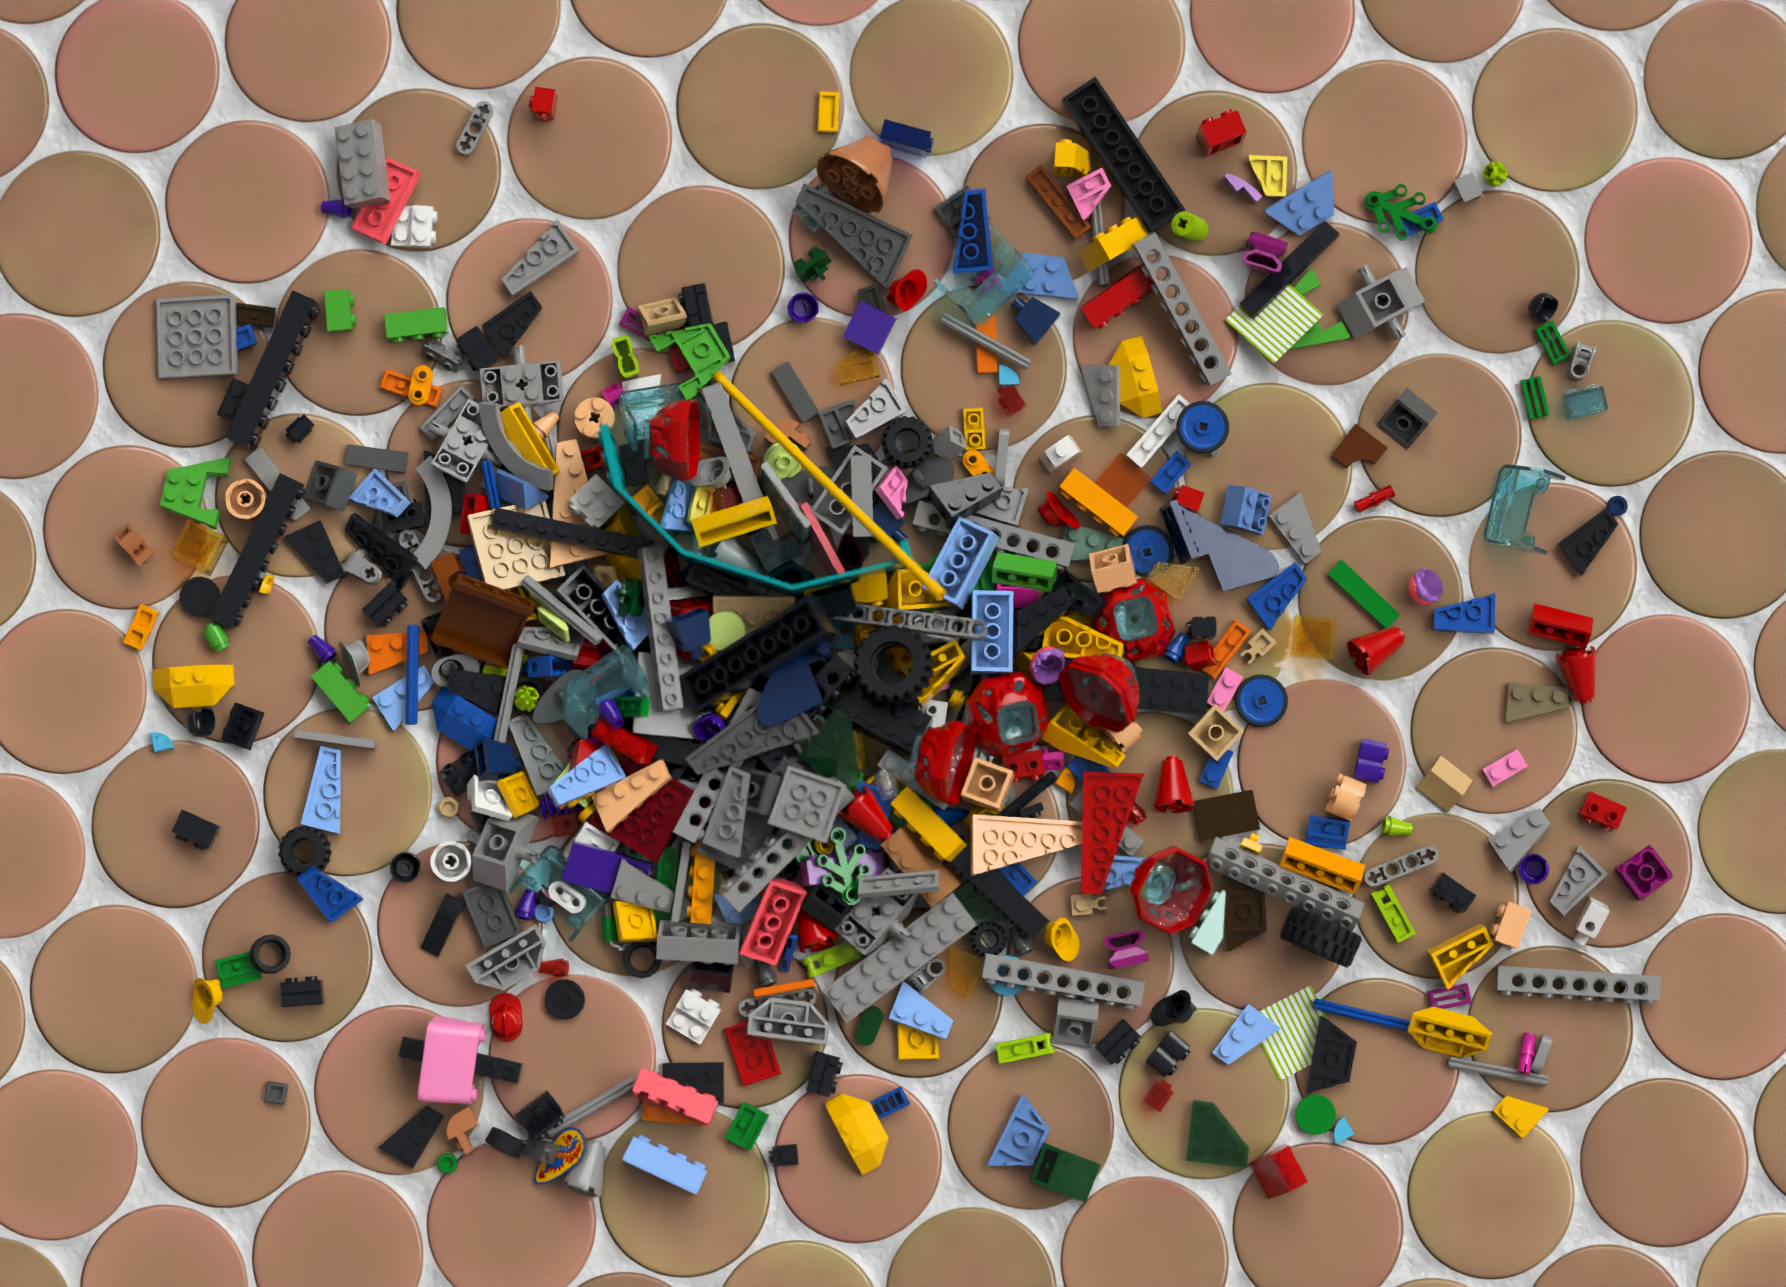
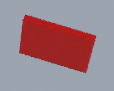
(752, 1055)

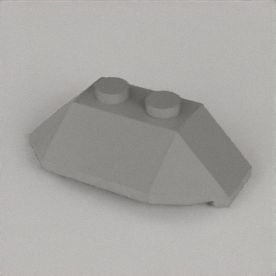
(510, 960)
(788, 1022)

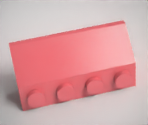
(773, 920)

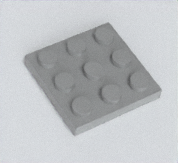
(807, 804)

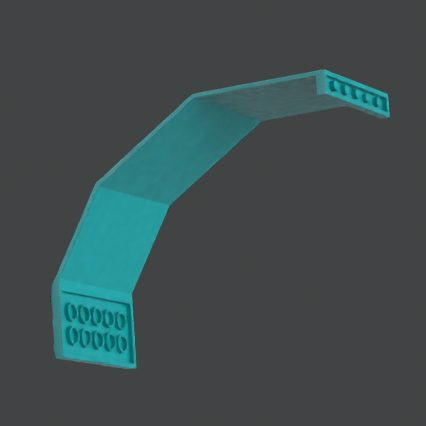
(617, 482)

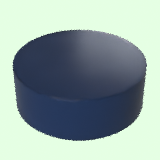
(1617, 505)

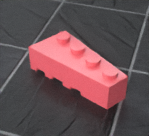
(674, 1097)

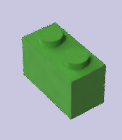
(339, 311)

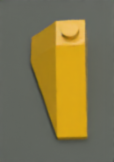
(867, 589)
(907, 592)
(1079, 640)
(1074, 736)

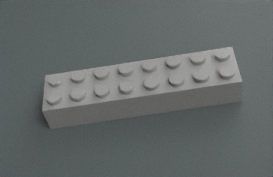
(898, 961)

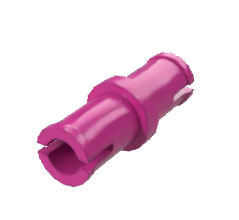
(1526, 1053)

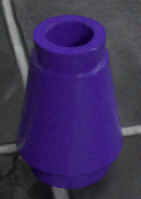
(336, 208)
(322, 649)
(610, 712)
(526, 906)

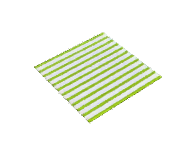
(1278, 324)
(1292, 1045)

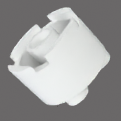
(442, 854)

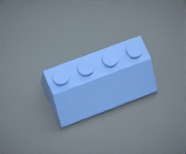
(963, 560)
(996, 651)
(665, 1164)

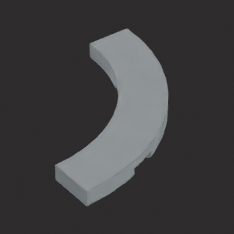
(508, 453)
(440, 513)

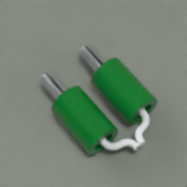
(609, 928)

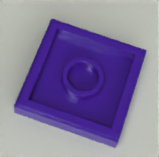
(869, 327)

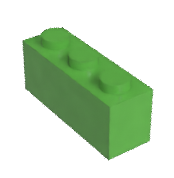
(416, 324)
(1024, 572)
(341, 691)

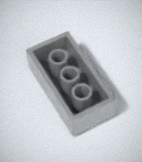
(362, 164)
(829, 509)
(698, 942)

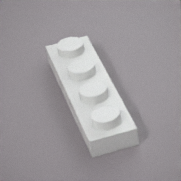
(1157, 433)

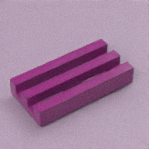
(626, 317)
(1432, 1000)

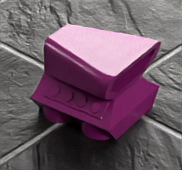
(1264, 253)
(1644, 873)
(1125, 949)

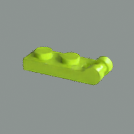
(1393, 914)
(831, 958)
(1024, 1048)

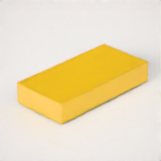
(828, 112)

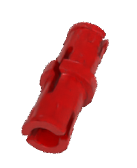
(1374, 499)

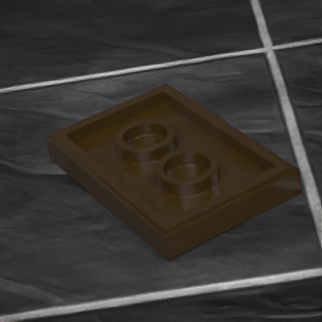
(1226, 815)

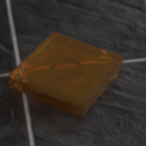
(1123, 480)

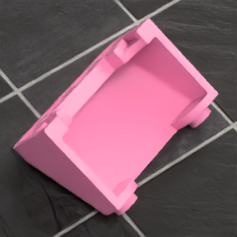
(450, 1061)

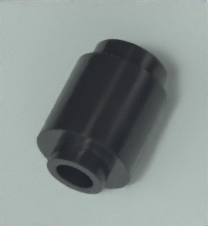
(299, 429)

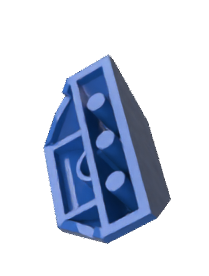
(462, 719)

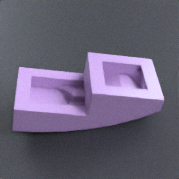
(1238, 184)

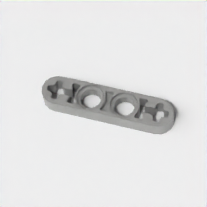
(418, 567)
(1401, 867)
(780, 995)

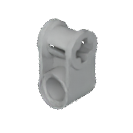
(1581, 357)
(360, 567)
(926, 975)

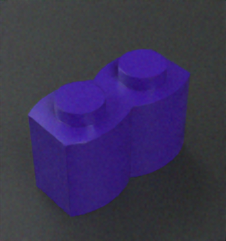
(1370, 761)

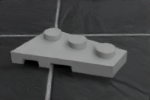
(1104, 392)
(1519, 838)

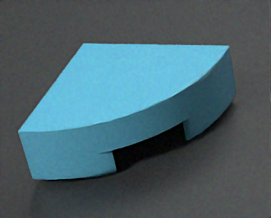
(1007, 376)
(161, 742)
(1342, 1130)

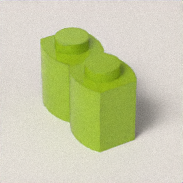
(624, 353)

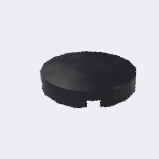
(199, 596)
(564, 999)

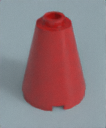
(1375, 648)
(1579, 672)
(1173, 788)
(867, 815)
(813, 933)

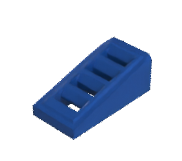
(901, 1093)

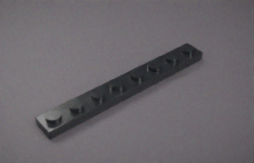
(568, 533)

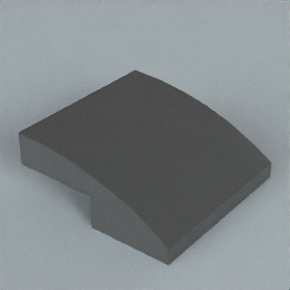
(951, 210)

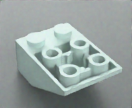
(1210, 930)

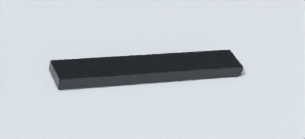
(1291, 269)

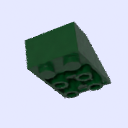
(1064, 1172)

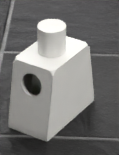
(1060, 453)
(1594, 912)

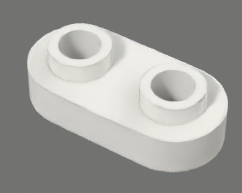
(567, 898)

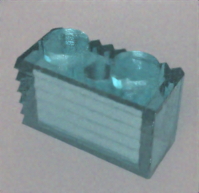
(1584, 402)

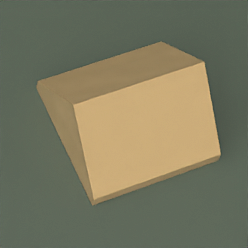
(662, 316)
(1215, 732)
(1444, 784)

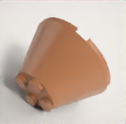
(858, 173)

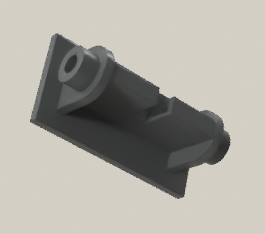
(434, 352)

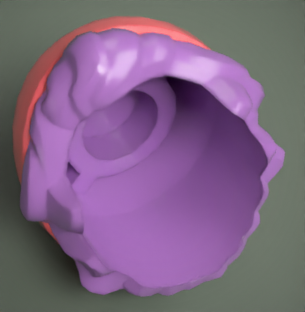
(1425, 587)
(1047, 664)

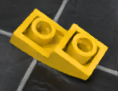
(974, 428)

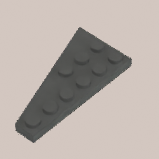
(866, 238)
(747, 739)
(755, 830)

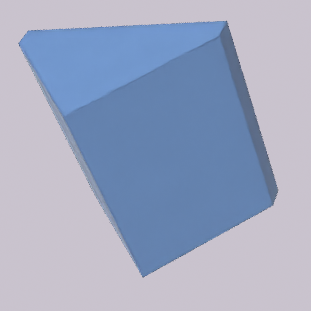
(518, 491)

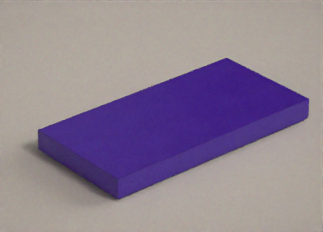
(596, 866)

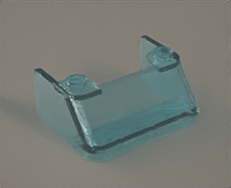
(997, 288)
(645, 403)
(1512, 506)
(599, 682)
(549, 870)

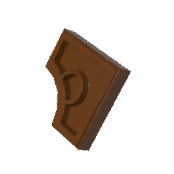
(1358, 446)

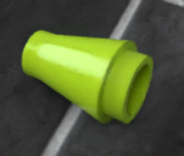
(1393, 826)

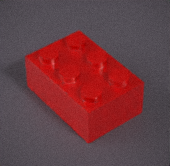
(1221, 133)

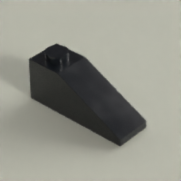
(443, 924)

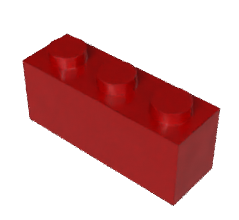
(1560, 625)
(625, 741)

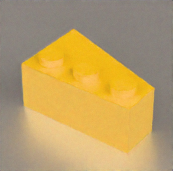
(1072, 160)
(1113, 243)
(947, 663)
(1459, 953)

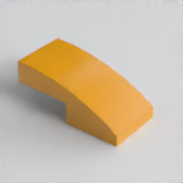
(650, 503)
(141, 627)

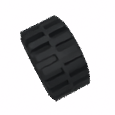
(907, 424)
(292, 838)

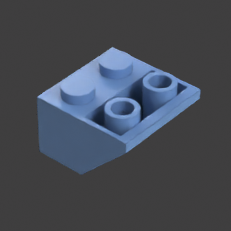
(1245, 509)

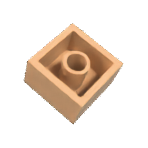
(1112, 568)
(987, 785)
(1510, 924)

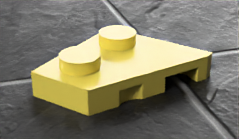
(1270, 173)
(701, 502)

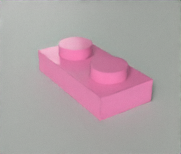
(1224, 689)
(1504, 767)

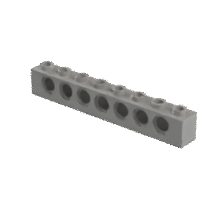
(1219, 369)
(1065, 548)
(660, 640)
(702, 790)
(768, 869)
(1284, 884)
(1650, 984)
(1133, 988)

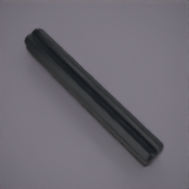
(1029, 795)

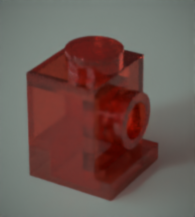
(1010, 399)

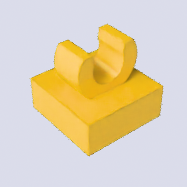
(1251, 844)

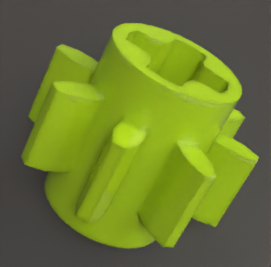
(1495, 174)
(526, 698)

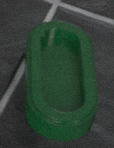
(869, 1025)

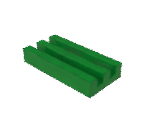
(1559, 357)
(1542, 396)

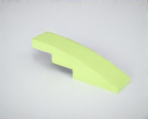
(550, 618)

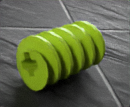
(1189, 226)

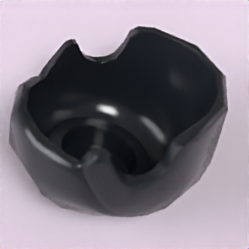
(1542, 307)
(200, 721)
(405, 867)

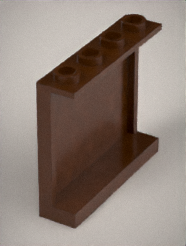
(482, 621)

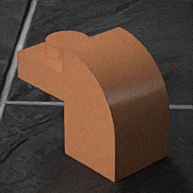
(788, 428)
(134, 544)
(459, 1125)

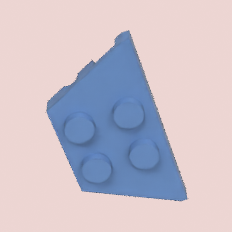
(1306, 205)
(1049, 277)
(1021, 1137)

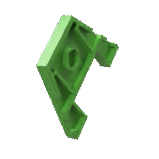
(1315, 334)
(701, 350)
(186, 487)

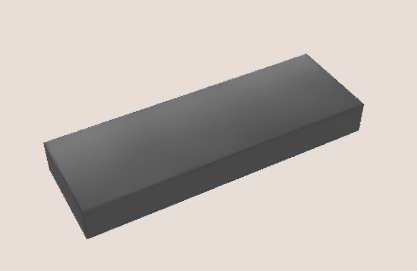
(795, 392)
(376, 458)

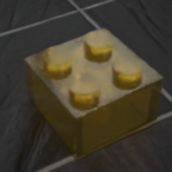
(199, 547)
(1313, 637)

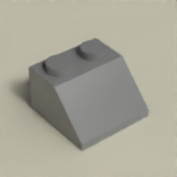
(1075, 1022)

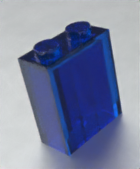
(906, 138)

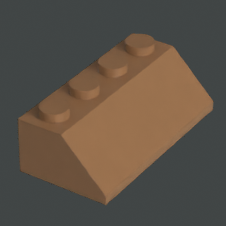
(914, 856)

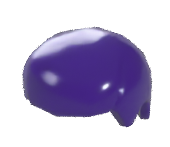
(803, 307)
(708, 726)
(1534, 869)

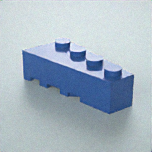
(974, 236)

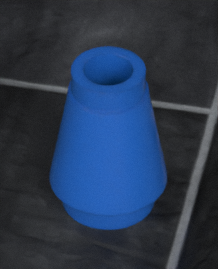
(1176, 649)

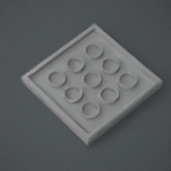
(196, 336)
(668, 723)

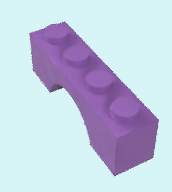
(812, 873)

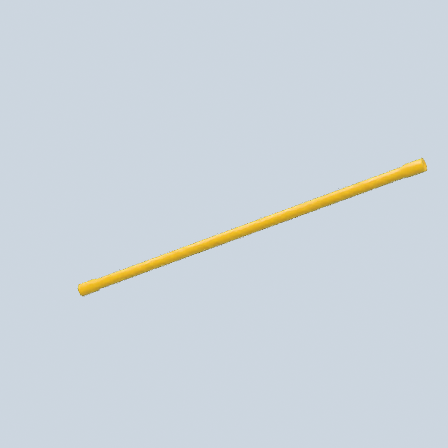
(930, 584)

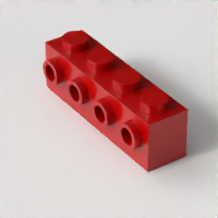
(1116, 297)

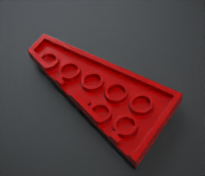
(1105, 813)

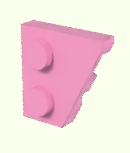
(1089, 191)
(893, 490)

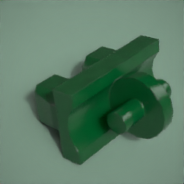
(814, 267)
(628, 598)

